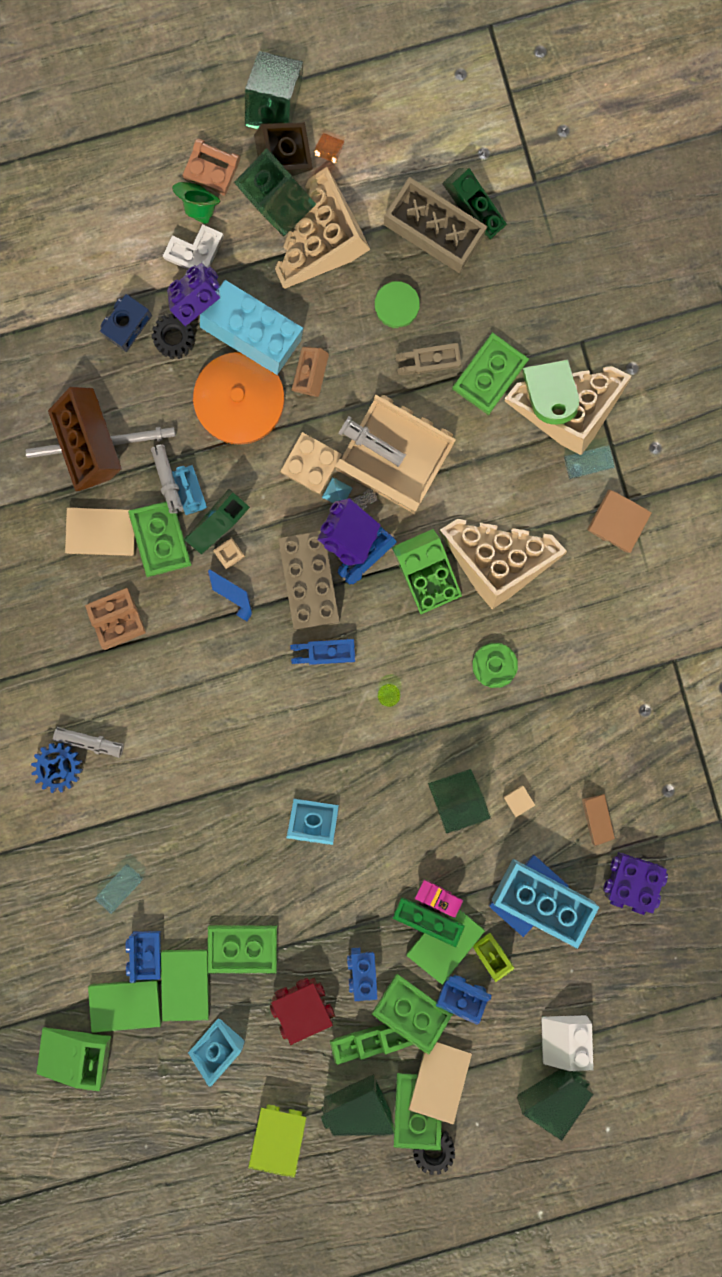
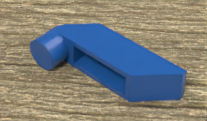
(232, 593)

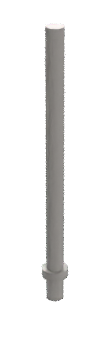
(157, 434)

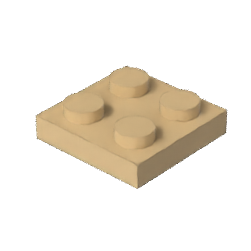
(311, 463)

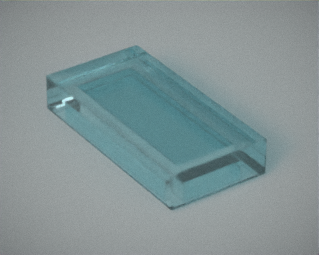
(589, 462)
(118, 888)

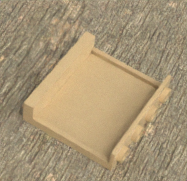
(417, 438)

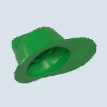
(196, 200)

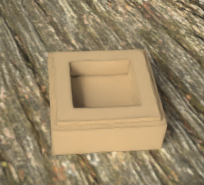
(229, 553)
(519, 801)

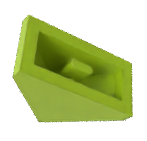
(493, 957)

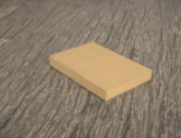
(99, 532)
(440, 1083)

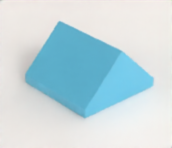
(312, 821)
(216, 1051)

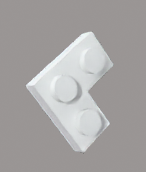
(202, 250)

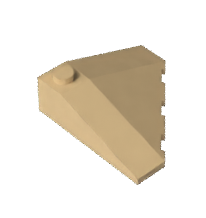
(323, 237)
(596, 399)
(500, 560)

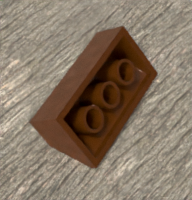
(84, 438)

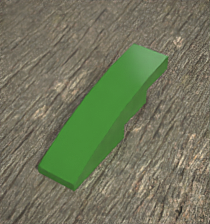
(367, 1043)

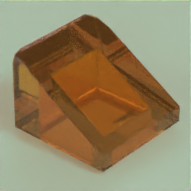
(329, 147)

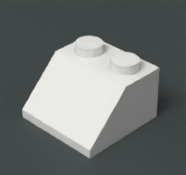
(567, 1042)

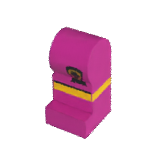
(439, 898)

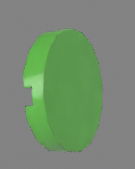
(397, 304)
(494, 665)

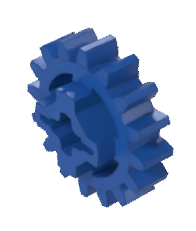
(48, 763)

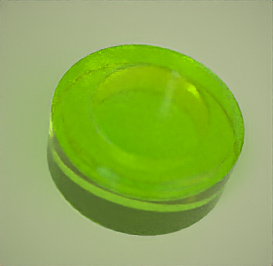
(388, 695)

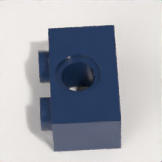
(125, 335)

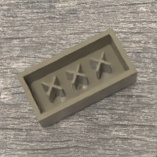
(434, 225)
(308, 581)

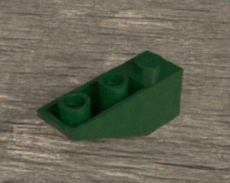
(473, 200)
(217, 521)

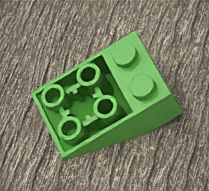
(427, 571)
(74, 1058)

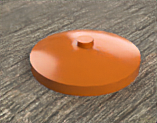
(238, 399)

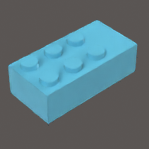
(251, 328)
(545, 903)

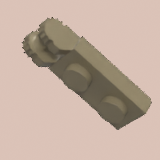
(430, 359)

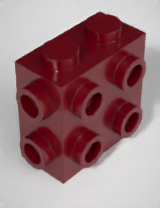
(302, 1010)

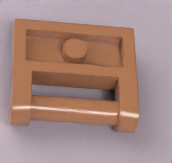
(209, 174)

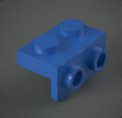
(144, 955)
(364, 975)
(463, 999)

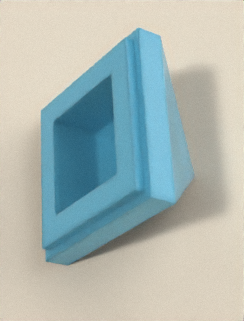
(336, 491)

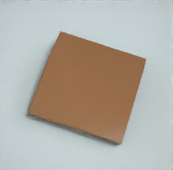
(619, 521)
(115, 619)

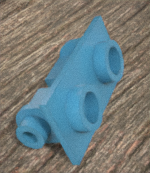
(190, 490)

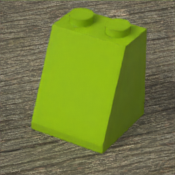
(277, 1141)

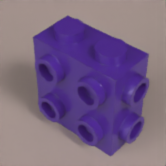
(193, 293)
(348, 532)
(635, 883)

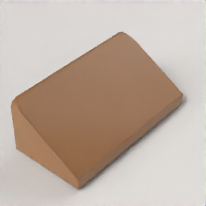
(310, 371)
(598, 819)

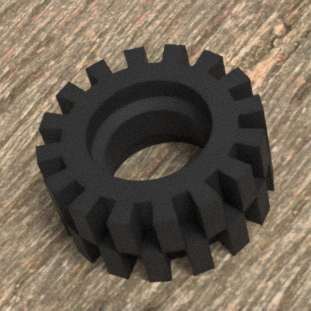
(176, 350)
(440, 1162)

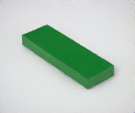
(429, 922)

